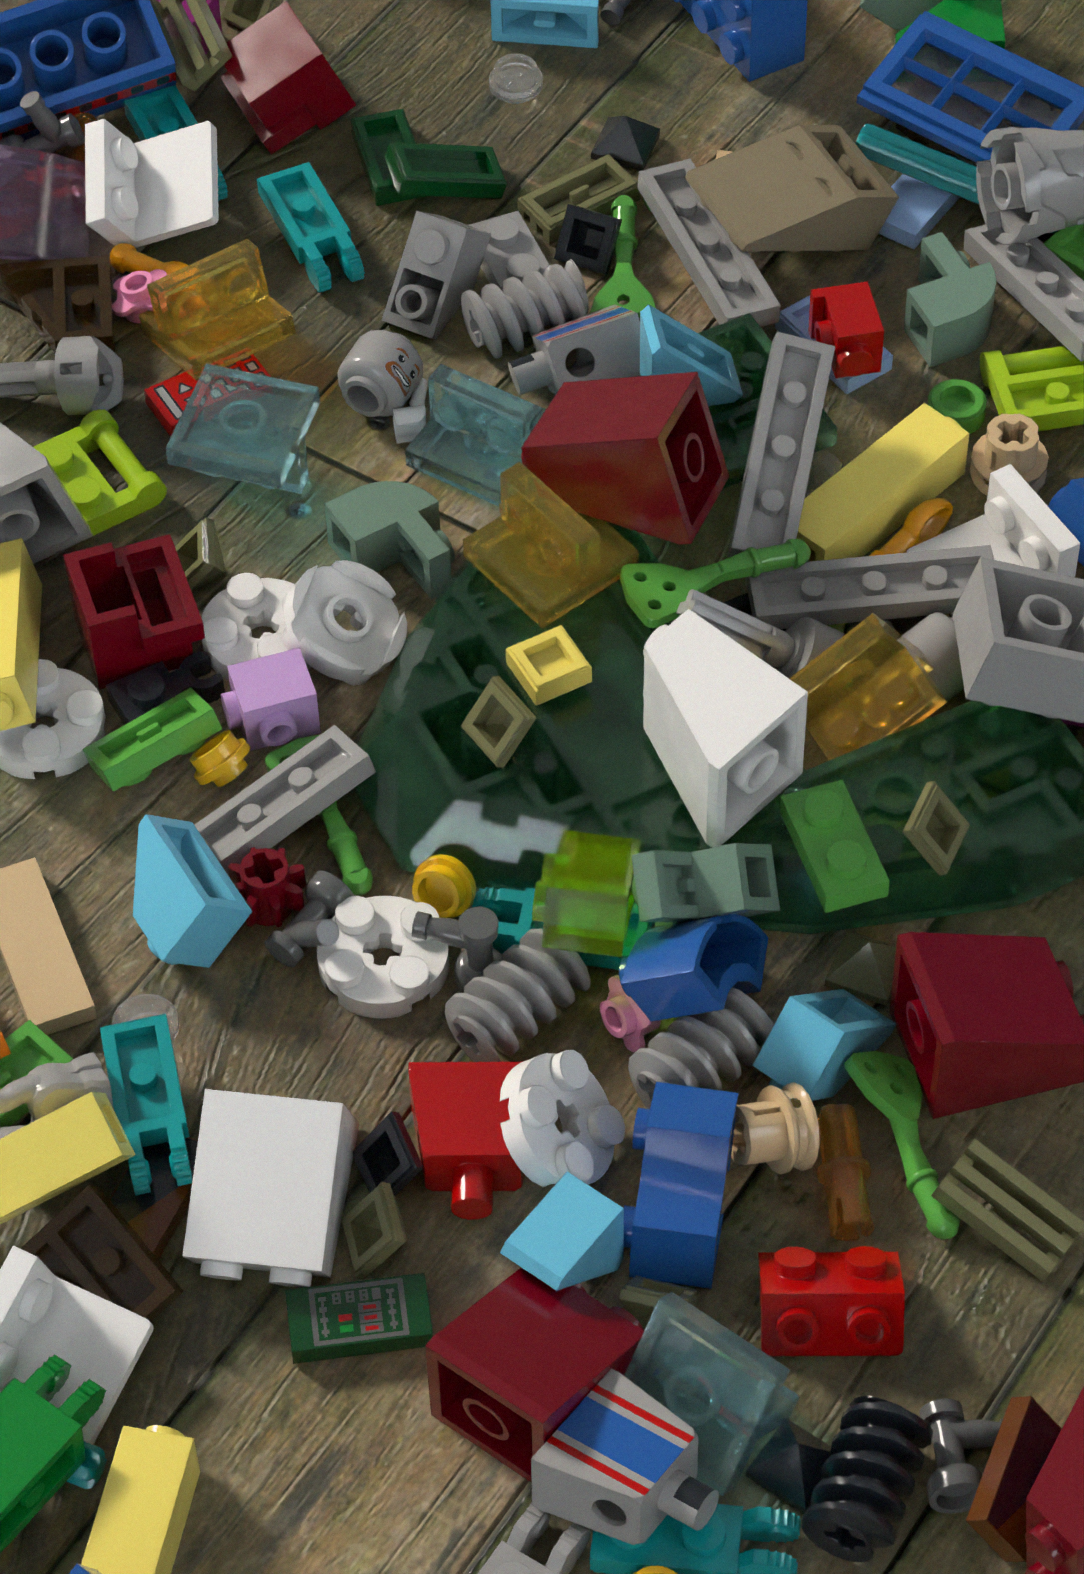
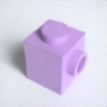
(271, 699)

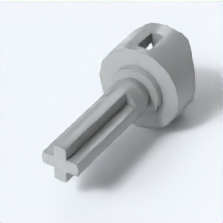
(70, 376)
(780, 649)

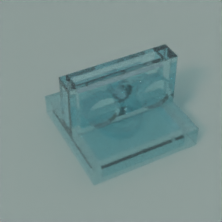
(246, 429)
(471, 433)
(713, 1384)

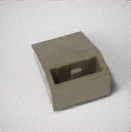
(796, 192)

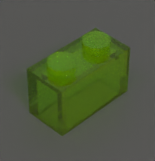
(587, 893)

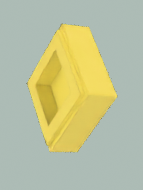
(548, 665)

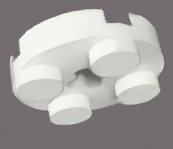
(238, 610)
(328, 646)
(77, 720)
(388, 988)
(562, 1088)

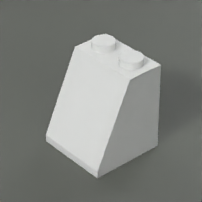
(720, 724)
(269, 1186)

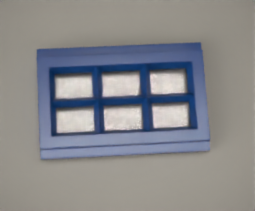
(963, 87)

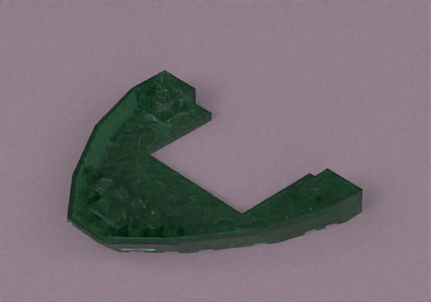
(598, 773)

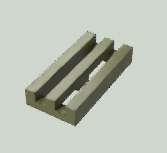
(184, 40)
(576, 187)
(1015, 1201)

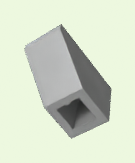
(434, 271)

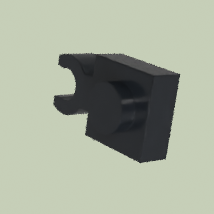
(155, 685)

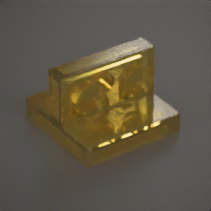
(215, 311)
(545, 550)
(866, 688)

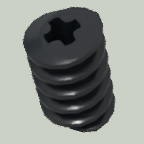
(866, 1479)

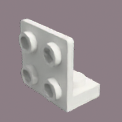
(150, 186)
(1016, 527)
(55, 1317)

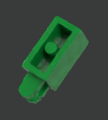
(40, 1442)

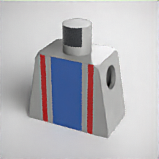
(604, 344)
(622, 1465)

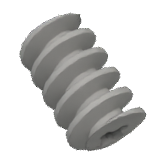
(524, 306)
(511, 995)
(702, 1048)

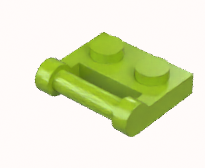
(1037, 384)
(87, 486)

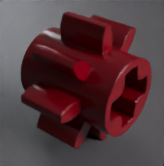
(269, 885)

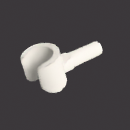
(411, 419)

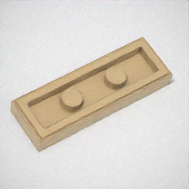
(40, 952)

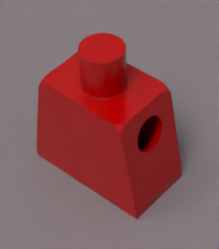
(461, 1132)

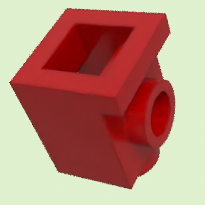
(850, 322)

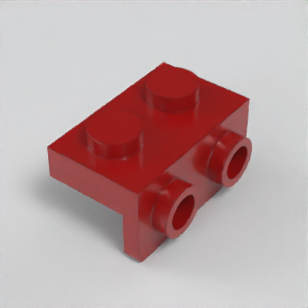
(831, 1302)

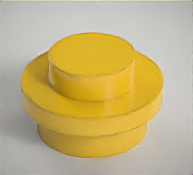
(220, 759)
(444, 885)

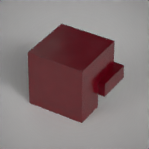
(283, 79)
(132, 607)

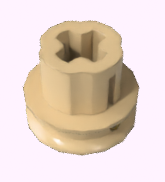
(1008, 441)
(777, 1130)

